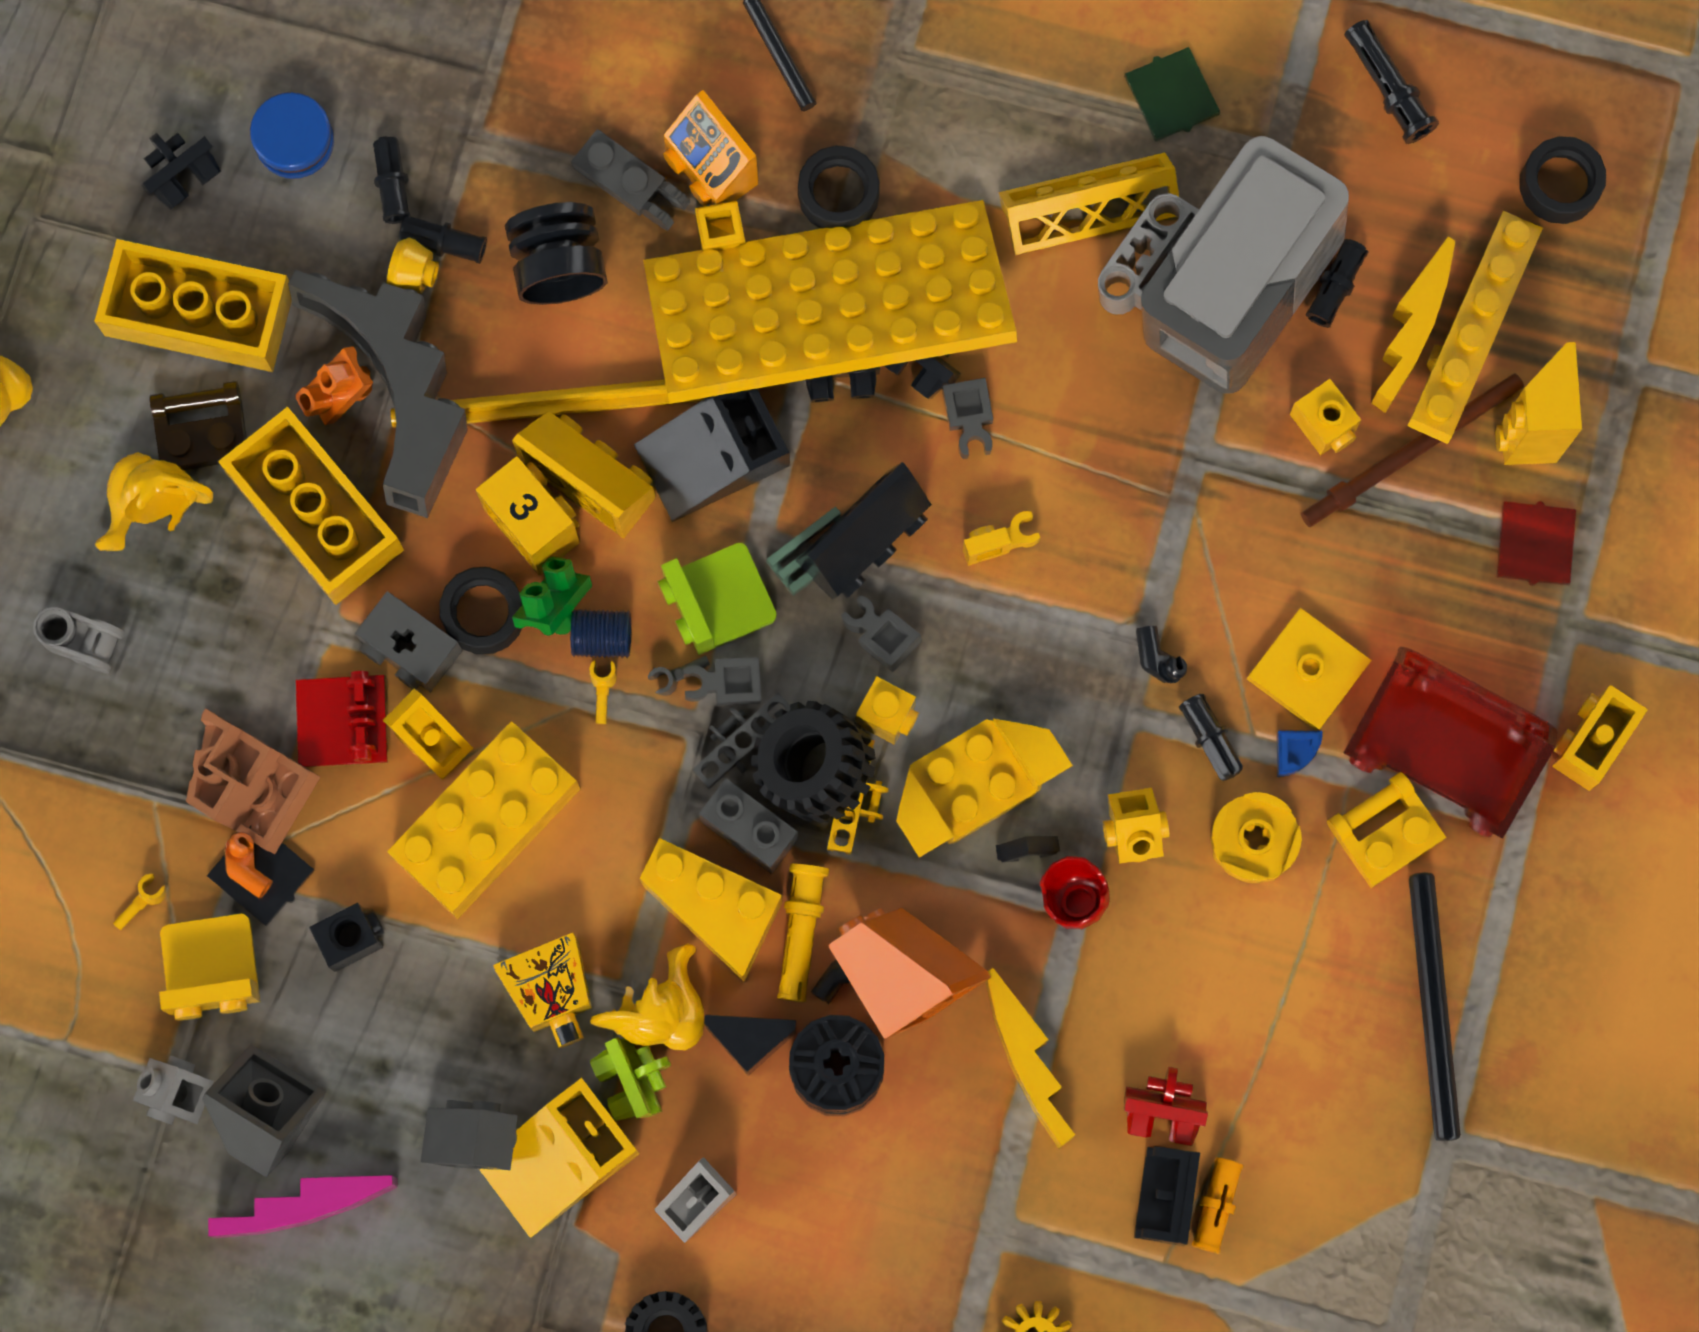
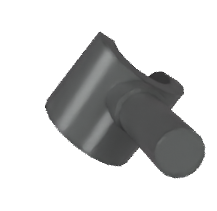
(675, 675)

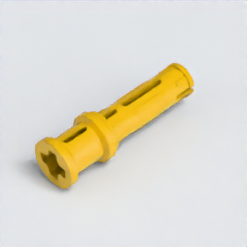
(802, 910)

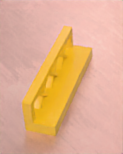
(1082, 190)

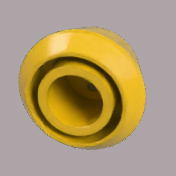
(412, 266)

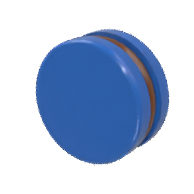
(292, 135)

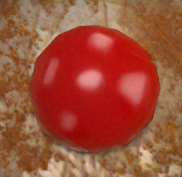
(1074, 892)

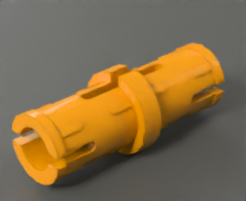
(1217, 1205)

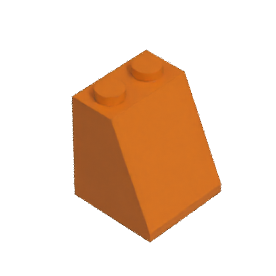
(903, 969)

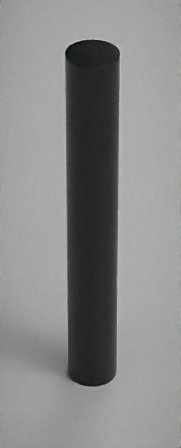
(780, 54)

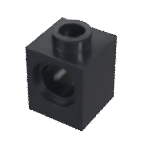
(328, 931)

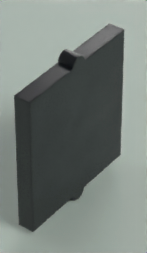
(285, 871)

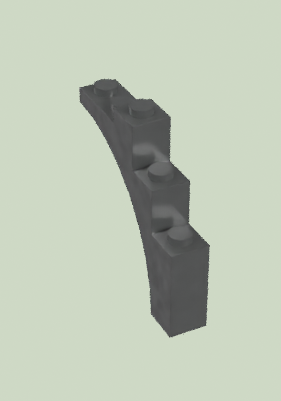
(386, 331)

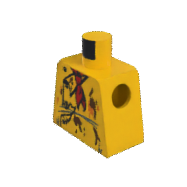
(549, 987)

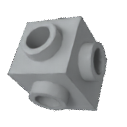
(172, 1090)

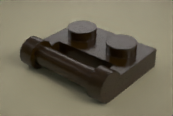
(199, 441)

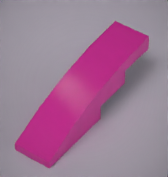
(317, 1201)

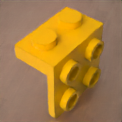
(208, 966)

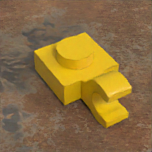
(990, 543)

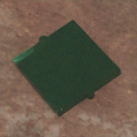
(1172, 94)

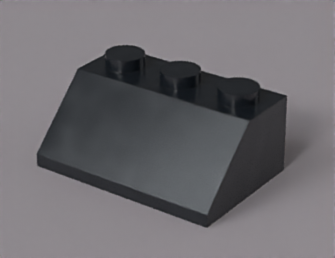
(866, 533)

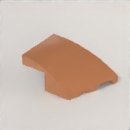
(247, 783)

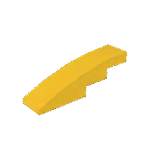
(1418, 314)
(1021, 1041)

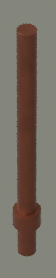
(1344, 494)

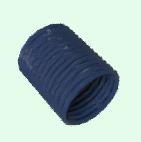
(600, 633)

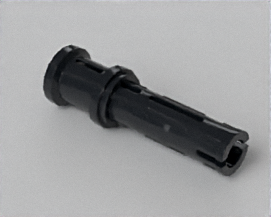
(1400, 97)

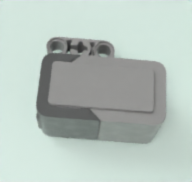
(1234, 268)

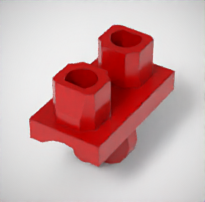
(1145, 1105)

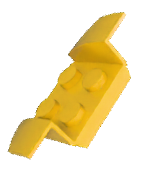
(976, 781)

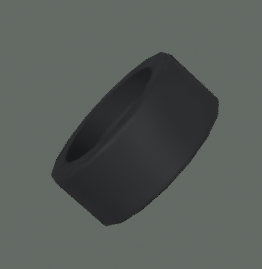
(1576, 151)
(841, 157)
(455, 590)

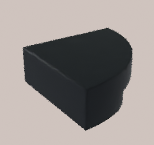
(1027, 846)

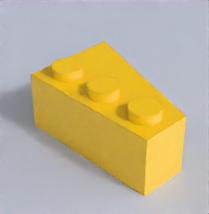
(713, 903)

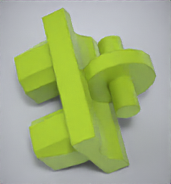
(638, 1075)

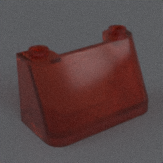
(1453, 740)

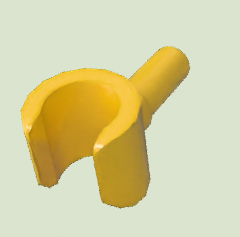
(602, 690)
(140, 901)

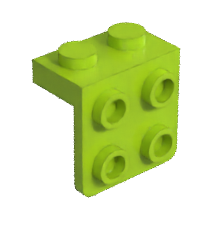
(717, 597)

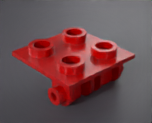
(341, 720)

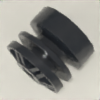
(556, 253)
(818, 1085)

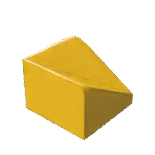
(719, 226)

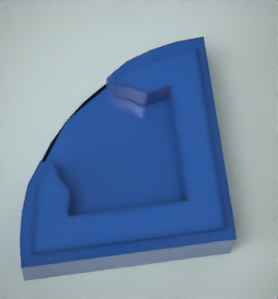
(1296, 750)

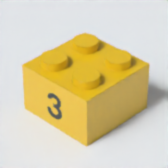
(528, 514)

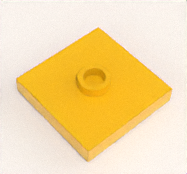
(1309, 669)

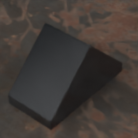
(750, 1039)

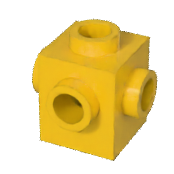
(1135, 826)

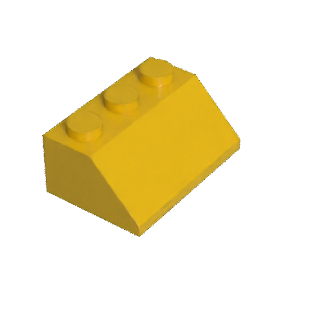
(1544, 415)
(586, 471)

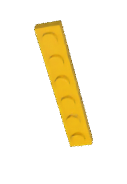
(1475, 327)

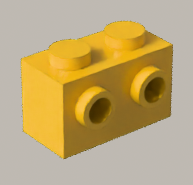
(1599, 737)

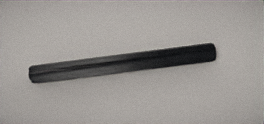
(1434, 1007)

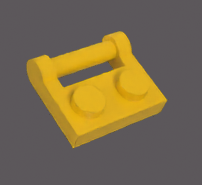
(1393, 843)

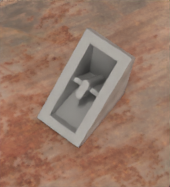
(695, 1200)

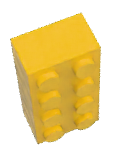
(194, 305)
(311, 505)
(484, 819)

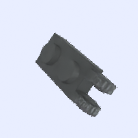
(627, 178)

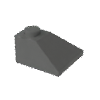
(261, 1108)

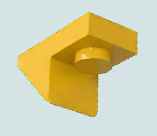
(427, 734)

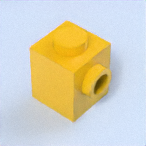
(1326, 418)
(887, 711)

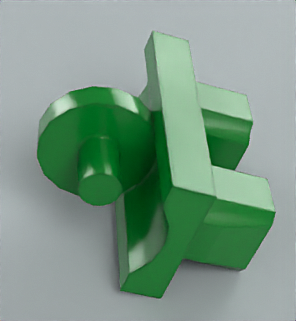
(551, 602)

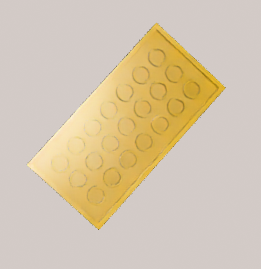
(828, 301)

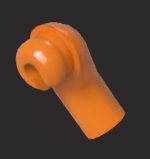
(241, 865)

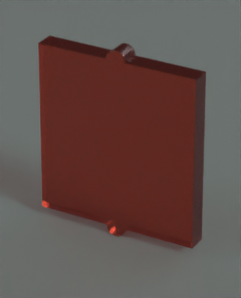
(1536, 543)

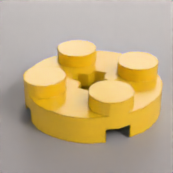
(1278, 826)

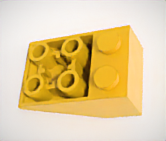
(561, 1158)

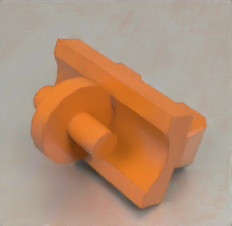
(335, 387)

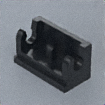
(1167, 1195)

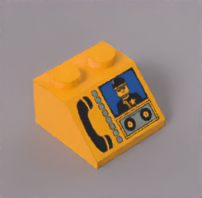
(710, 153)

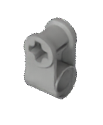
(86, 639)

